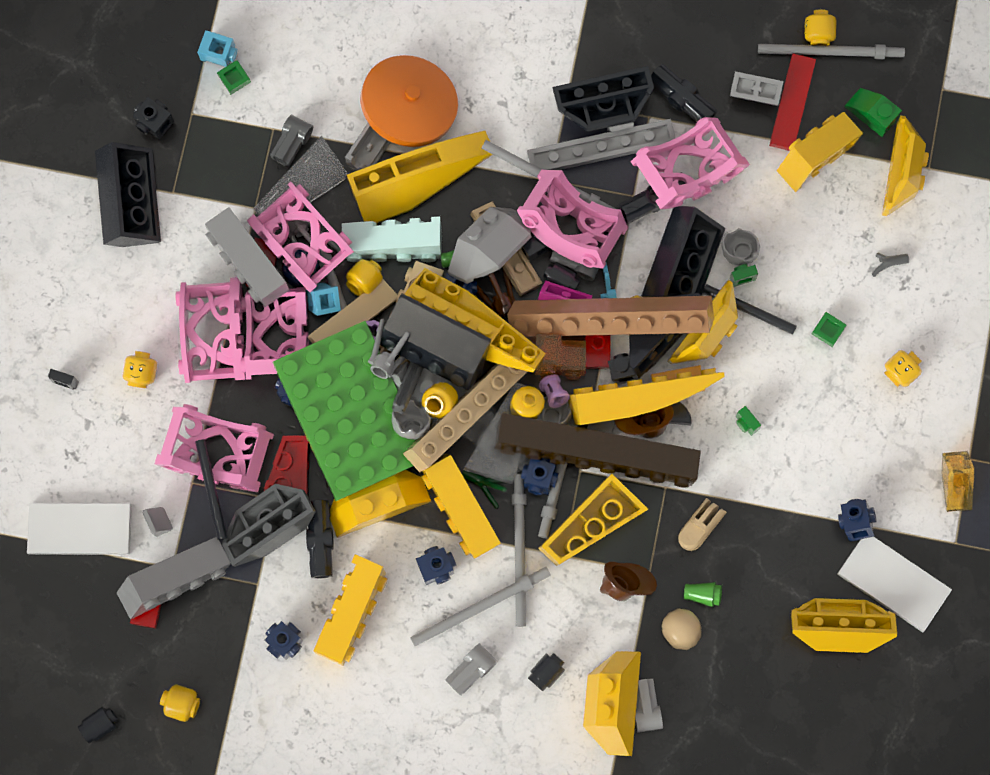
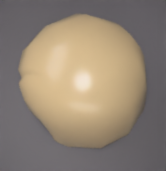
(681, 629)

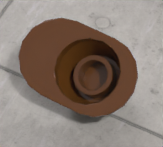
(647, 425)
(626, 580)

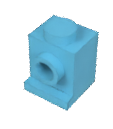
(214, 42)
(323, 299)

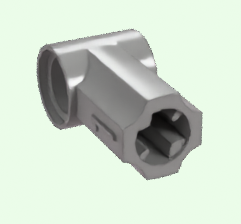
(475, 665)
(648, 714)

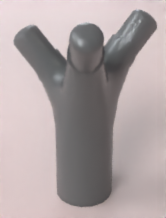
(888, 261)

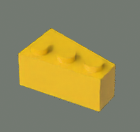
(818, 149)

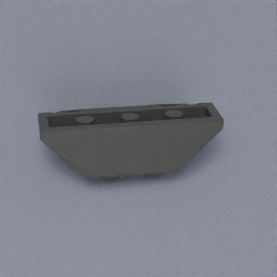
(267, 523)

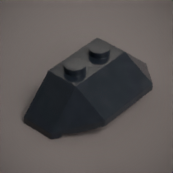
(605, 99)
(650, 348)

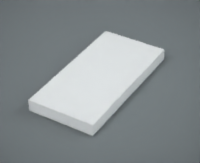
(79, 528)
(894, 582)

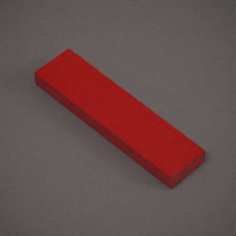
(792, 101)

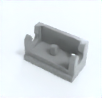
(756, 88)
(366, 149)

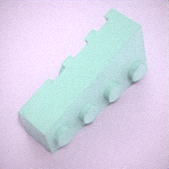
(395, 240)

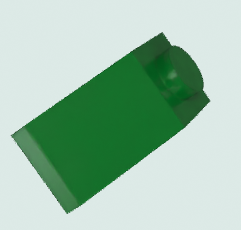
(874, 110)

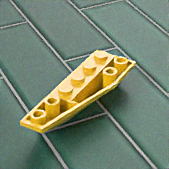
(415, 176)
(507, 344)
(637, 398)

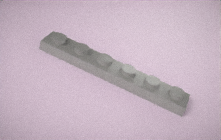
(601, 146)

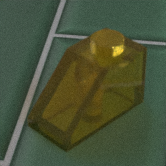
(957, 480)

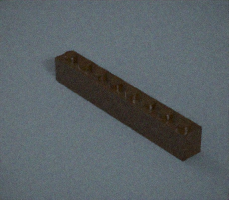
(597, 450)

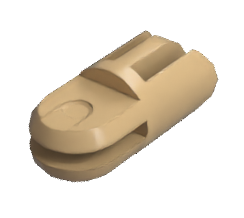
(700, 525)

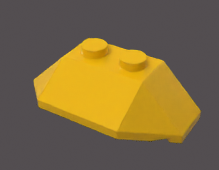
(905, 167)
(702, 345)
(378, 502)
(843, 625)
(612, 702)

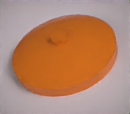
(409, 101)

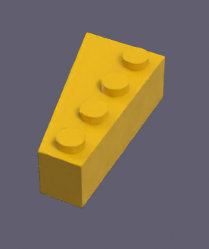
(461, 506)
(596, 517)
(351, 610)

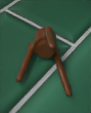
(501, 302)

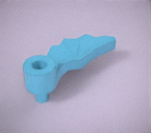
(610, 293)

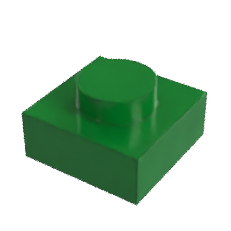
(233, 77)
(743, 274)
(829, 329)
(747, 421)

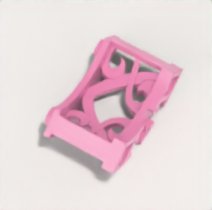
(669, 191)
(577, 247)
(302, 268)
(229, 297)
(295, 308)
(181, 460)

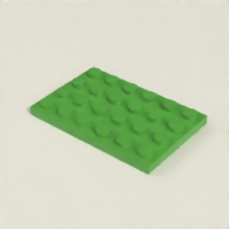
(345, 410)

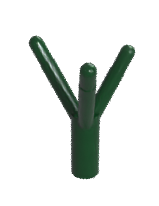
(483, 482)

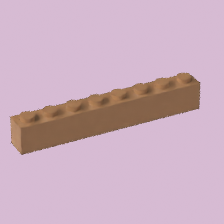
(613, 316)

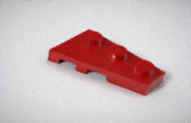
(291, 464)

